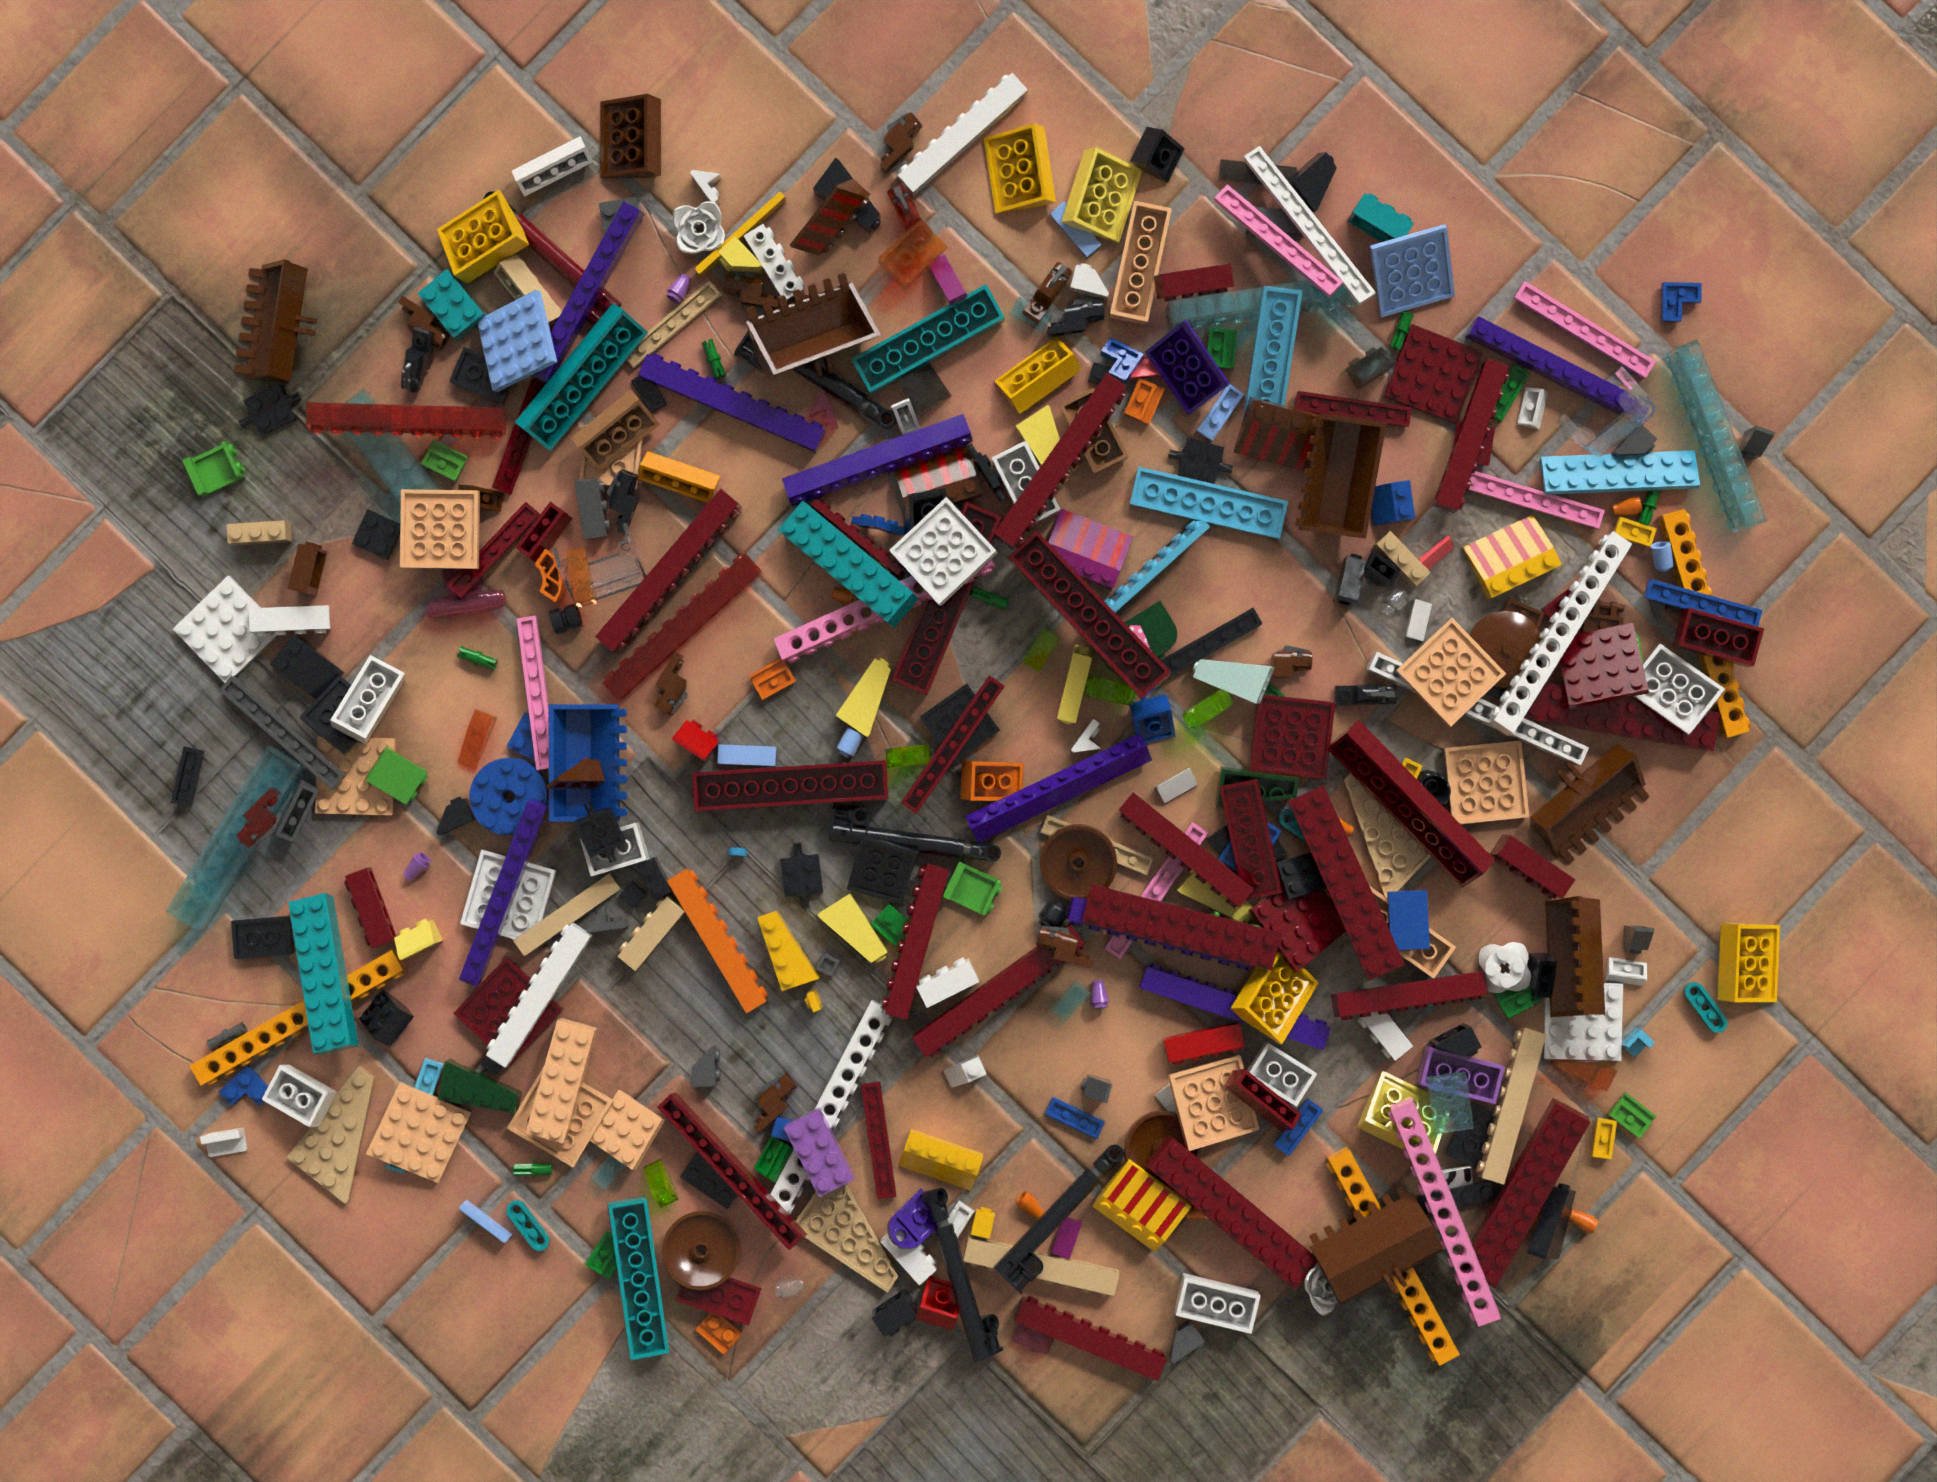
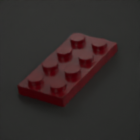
(729, 1300)

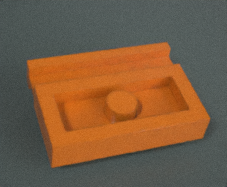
(1144, 401)
(772, 678)
(719, 1332)

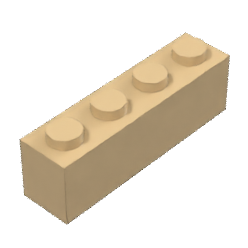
(520, 281)
(650, 935)

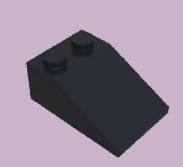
(919, 505)
(305, 666)

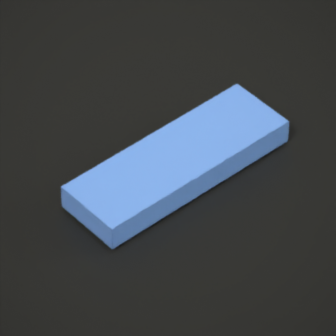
(1083, 240)
(1220, 412)
(747, 755)
(485, 1221)

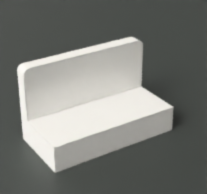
(225, 1142)

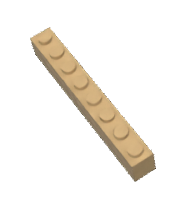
(1511, 1105)
(1056, 1269)

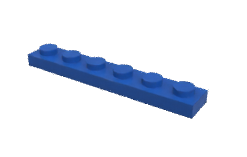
(1686, 598)

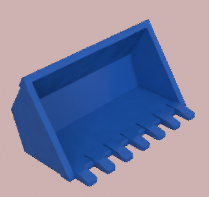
(583, 733)

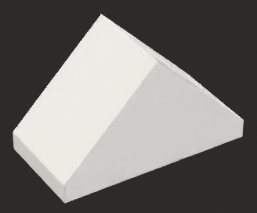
(905, 416)

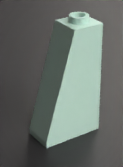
(1240, 679)

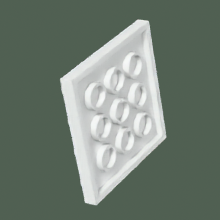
(943, 551)
(221, 632)
(529, 900)
(1586, 1036)

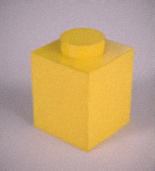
(982, 1222)

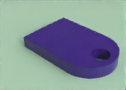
(913, 1221)

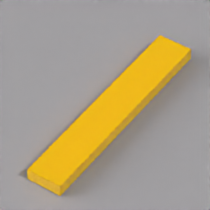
(756, 220)

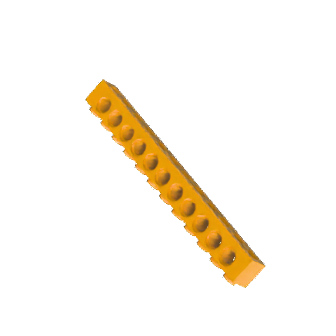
(1684, 579)
(203, 1068)
(1446, 1349)

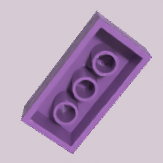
(1482, 1075)
(819, 1152)

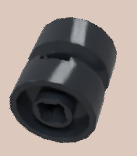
(565, 618)

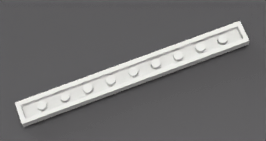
(1309, 226)

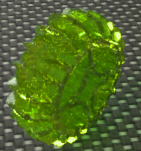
(1109, 691)
(1207, 708)

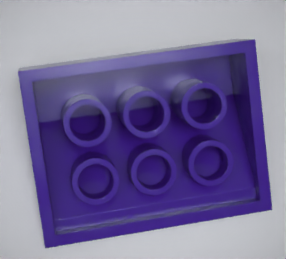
(1187, 368)

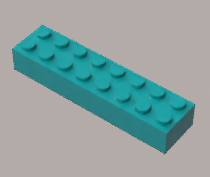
(928, 340)
(581, 376)
(848, 564)
(323, 974)
(638, 1277)

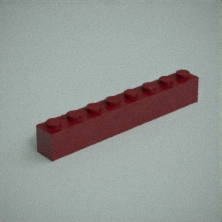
(1470, 436)
(952, 744)
(1186, 850)
(914, 941)
(1409, 994)
(1090, 1338)

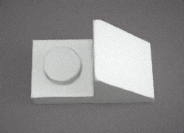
(705, 181)
(1083, 742)

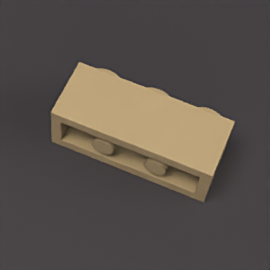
(259, 533)
(1400, 556)

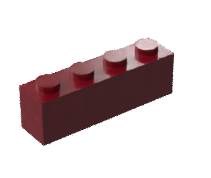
(1193, 281)
(371, 907)
(1262, 1100)

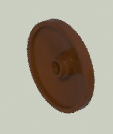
(1507, 640)
(1076, 859)
(1149, 1133)
(700, 1250)

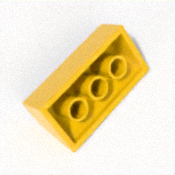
(1038, 375)
(941, 1159)

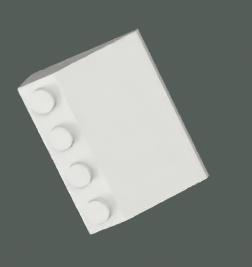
(1678, 689)

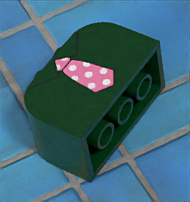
(1154, 629)

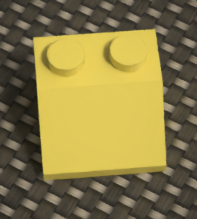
(739, 259)
(418, 939)

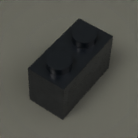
(654, 878)

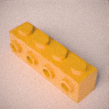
(678, 477)

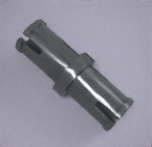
(227, 1036)

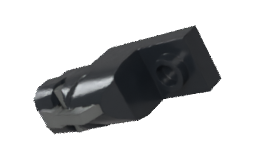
(1077, 316)
(417, 359)
(622, 498)
(1365, 695)

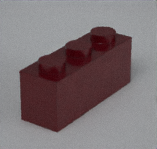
(544, 532)

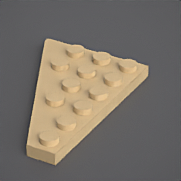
(1390, 847)
(332, 1149)
(843, 1231)

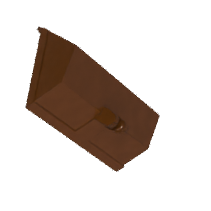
(274, 322)
(810, 328)
(1341, 475)
(1589, 801)
(1576, 945)
(1375, 1247)

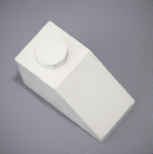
(1088, 282)
(965, 1071)

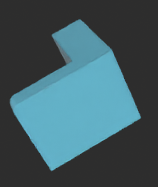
(1636, 1041)

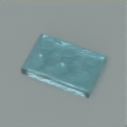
(1449, 1102)

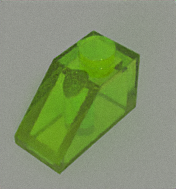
(1041, 650)
(907, 755)
(660, 1183)

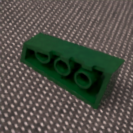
(1272, 785)
(472, 1088)

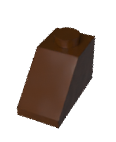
(489, 498)

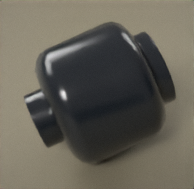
(1052, 914)

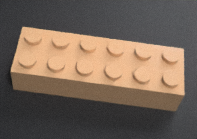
(1140, 263)
(1427, 960)
(561, 1080)

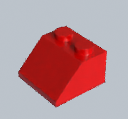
(696, 740)
(938, 1304)

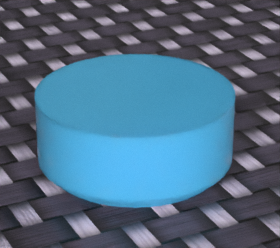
(739, 852)

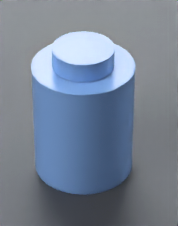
(1662, 556)
(849, 742)

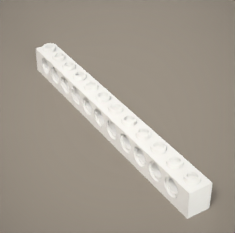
(1618, 548)
(1526, 731)
(828, 1097)

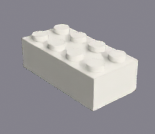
(1016, 470)
(367, 699)
(1217, 1303)

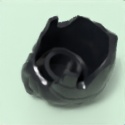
(1436, 785)

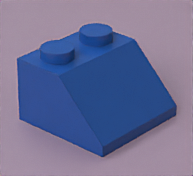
(1392, 503)
(1153, 719)

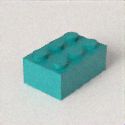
(1379, 219)
(451, 305)

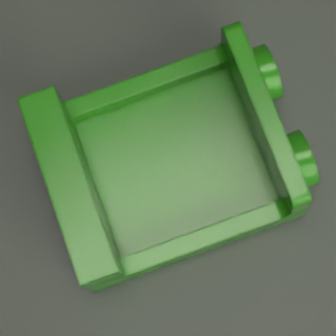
(214, 469)
(396, 775)
(972, 889)

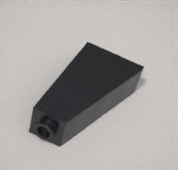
(836, 173)
(1553, 1223)

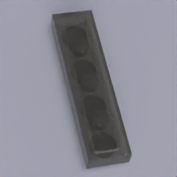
(1240, 172)

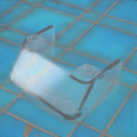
(1638, 410)
(612, 573)

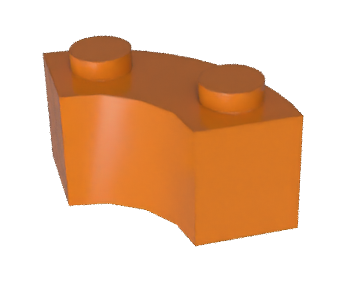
(552, 582)

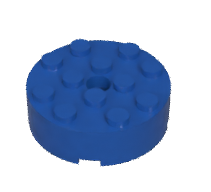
(492, 784)

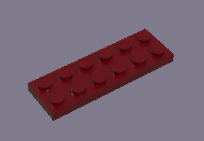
(1251, 837)

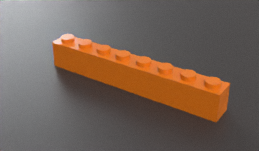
(717, 940)

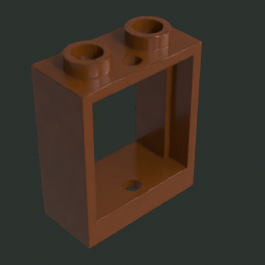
(307, 568)

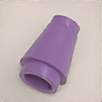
(678, 289)
(417, 865)
(1099, 995)

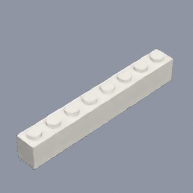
(962, 134)
(539, 994)

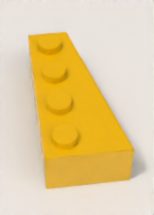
(788, 958)

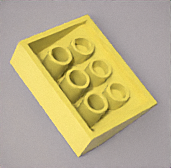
(1101, 194)
(1375, 1115)

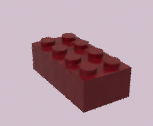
(1718, 637)
(1532, 866)

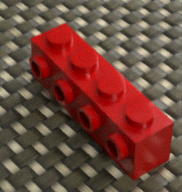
(1204, 1042)

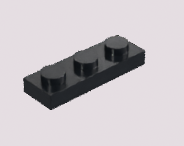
(187, 776)

